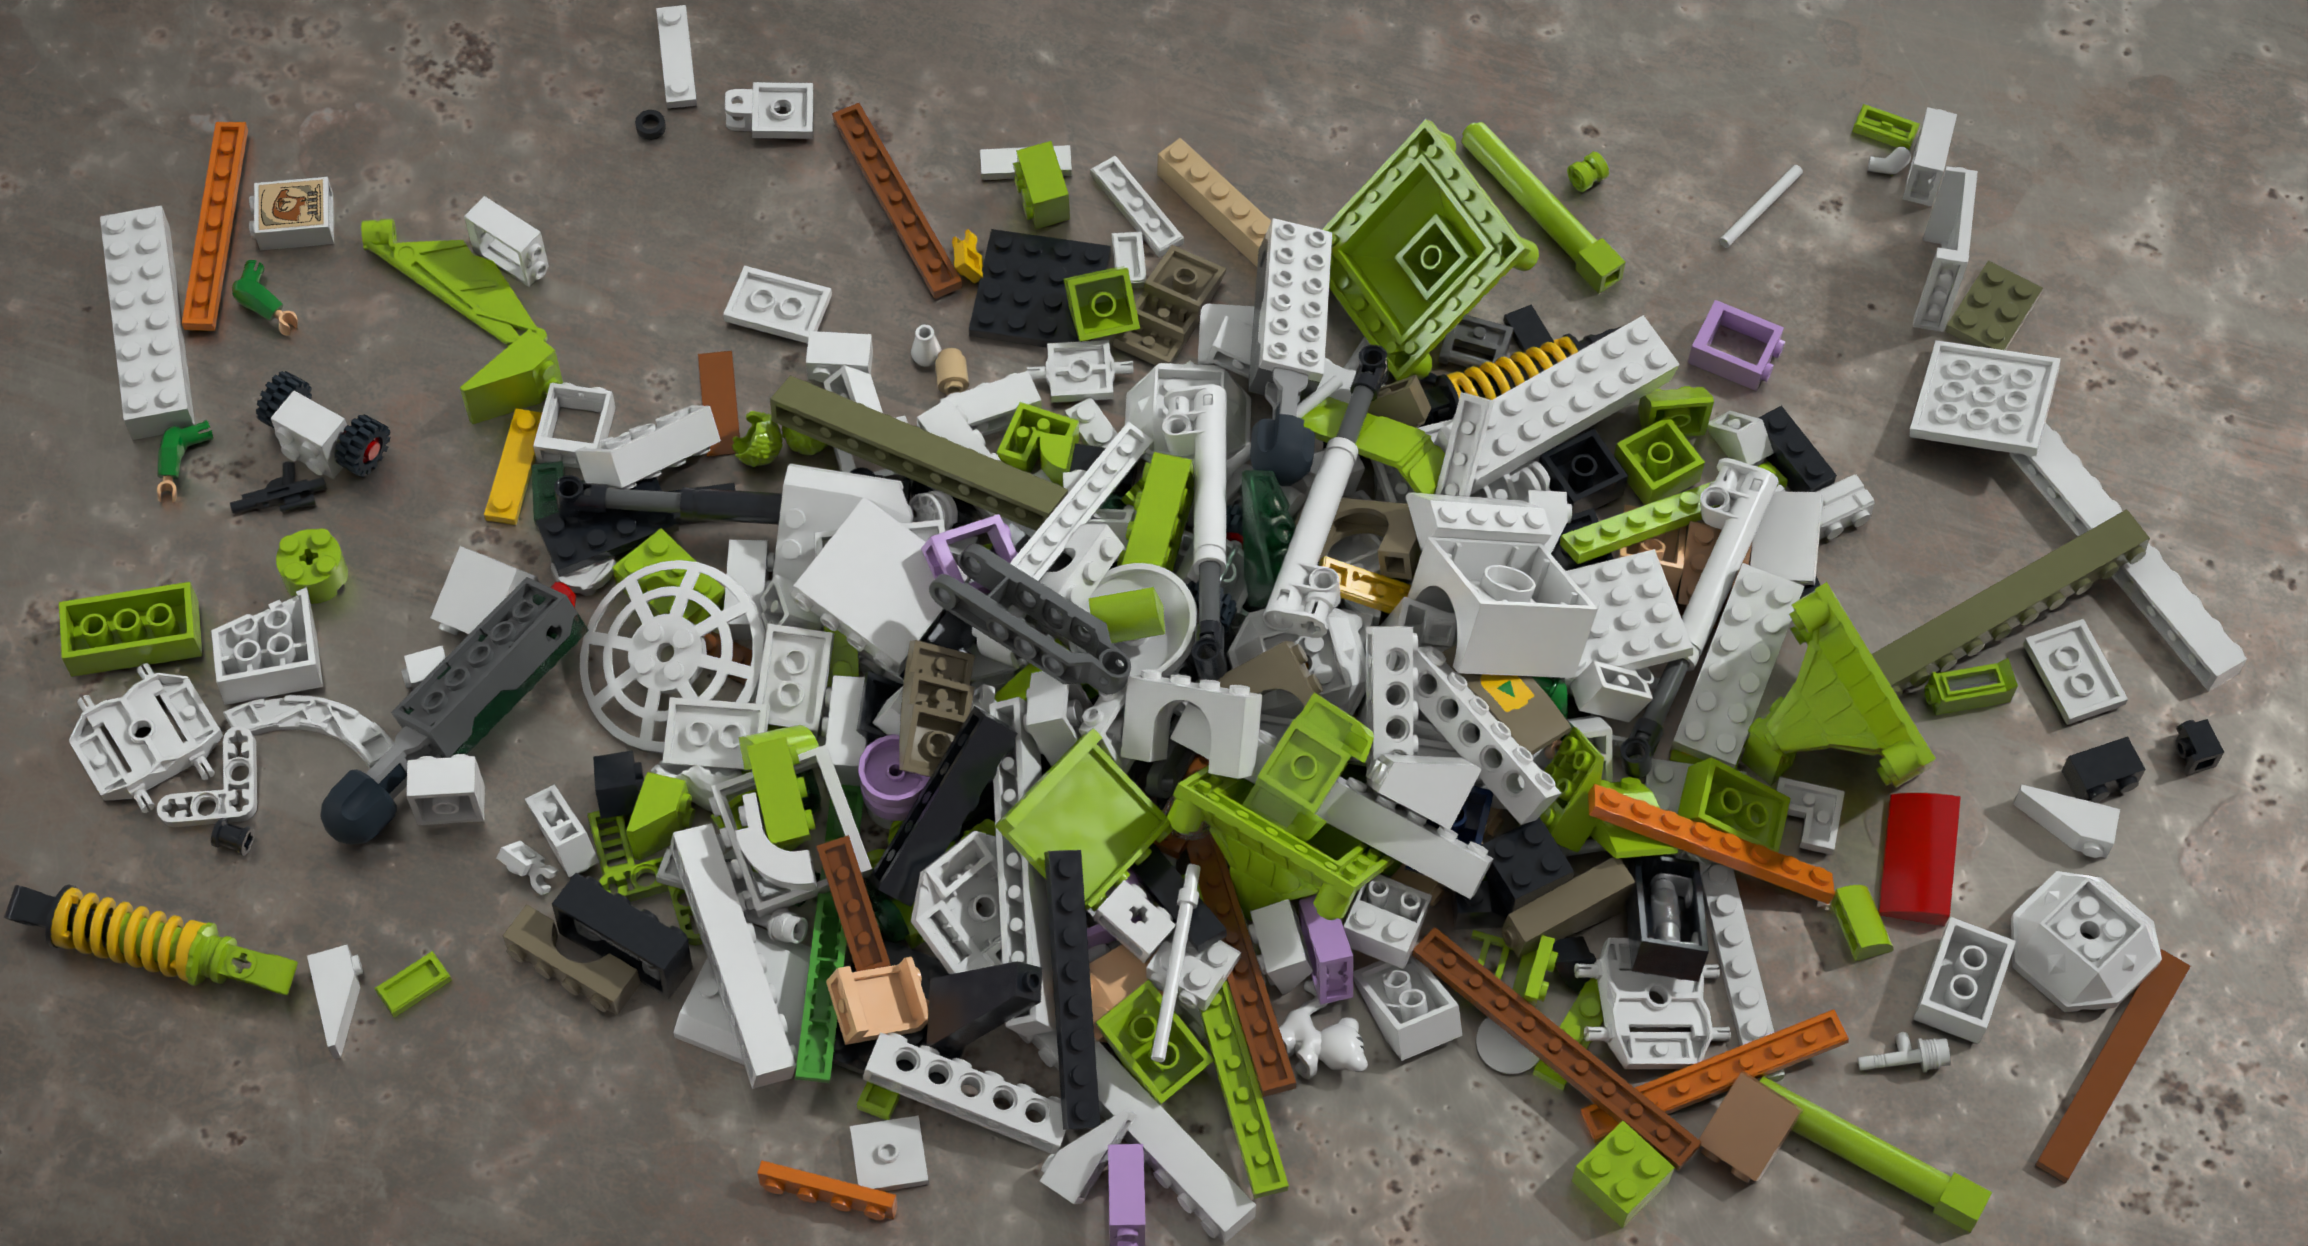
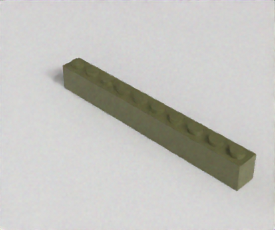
(915, 453)
(2012, 602)

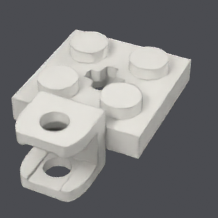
(761, 109)

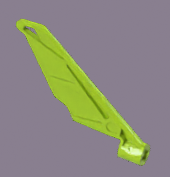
(456, 277)

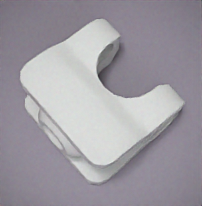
(1211, 320)

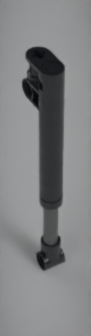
(705, 504)

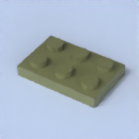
(1994, 308)

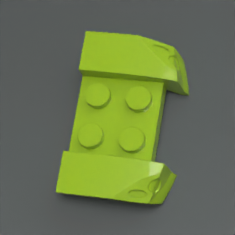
(1307, 767)

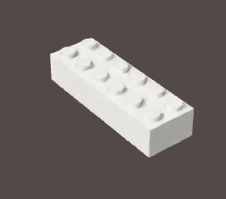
(1737, 666)

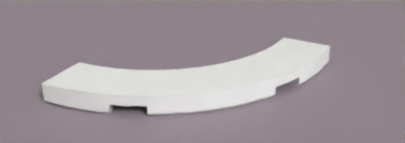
(313, 715)

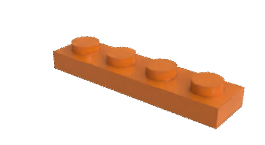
(838, 1193)

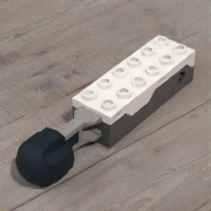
(1288, 343)

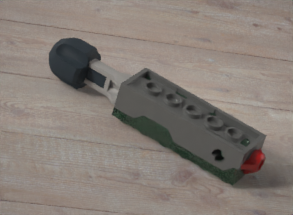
(460, 701)

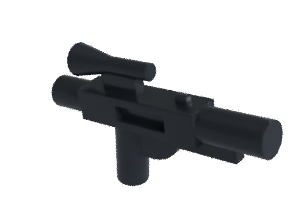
(281, 491)

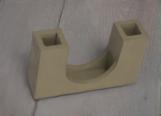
(1399, 549)
(1276, 669)

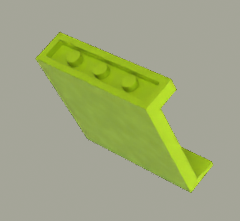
(1088, 808)

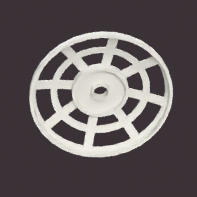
(669, 630)

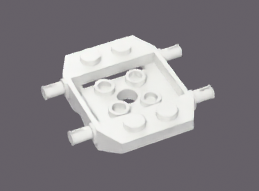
(151, 757)
(1628, 1004)

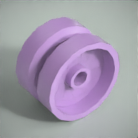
(885, 787)

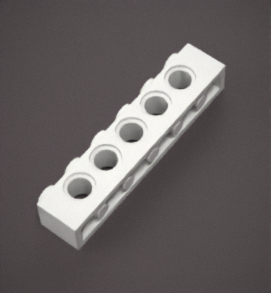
(1379, 643)
(1459, 730)
(949, 1098)

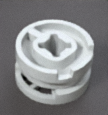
(935, 506)

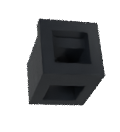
(2198, 746)

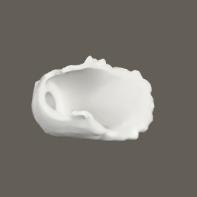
(698, 780)

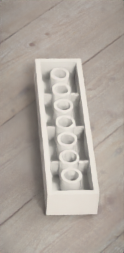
(146, 322)
(1570, 398)

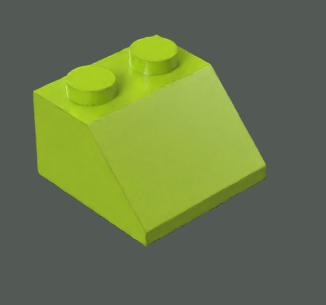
(1102, 303)
(1686, 406)
(658, 813)

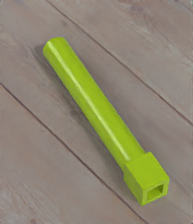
(1594, 258)
(1952, 1196)

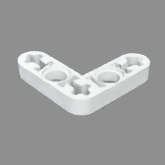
(223, 798)

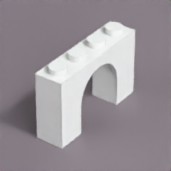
(1231, 715)

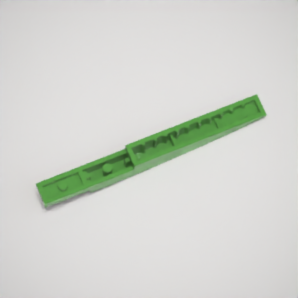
(826, 955)

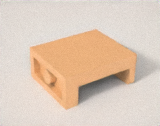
(878, 1001)

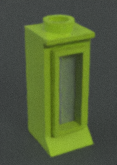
(1971, 687)

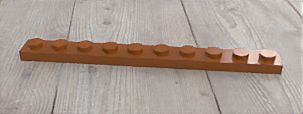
(1245, 980)
(1555, 1047)

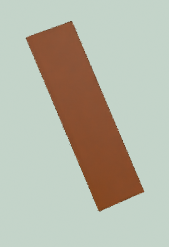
(720, 394)

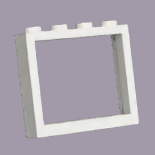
(742, 868)

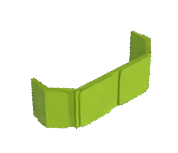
(1384, 442)

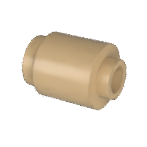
(951, 371)

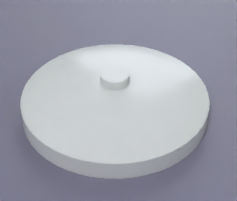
(1181, 615)

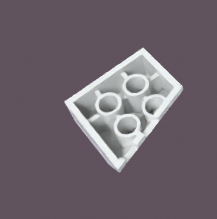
(268, 652)

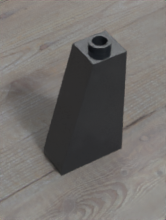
(979, 1001)

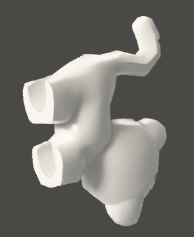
(1336, 1045)

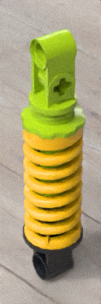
(146, 940)

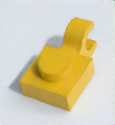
(966, 258)

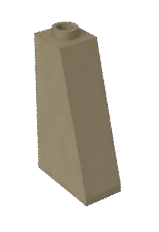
(1570, 907)

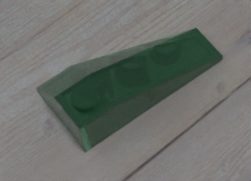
(1266, 533)

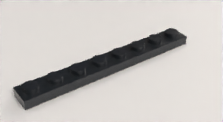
(1072, 989)

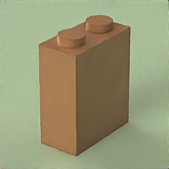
(1749, 1127)

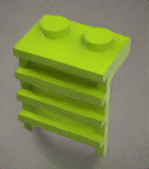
(1532, 966)

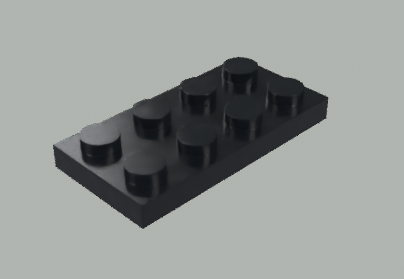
(599, 535)

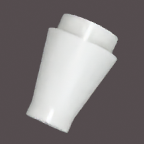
(925, 346)

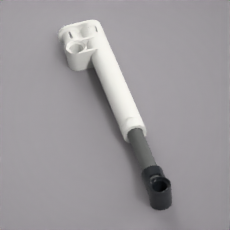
(1200, 429)
(1743, 500)
(1303, 589)

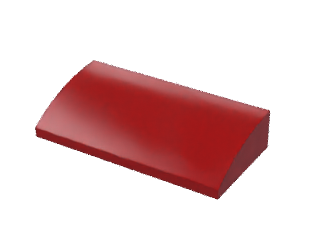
(1919, 857)

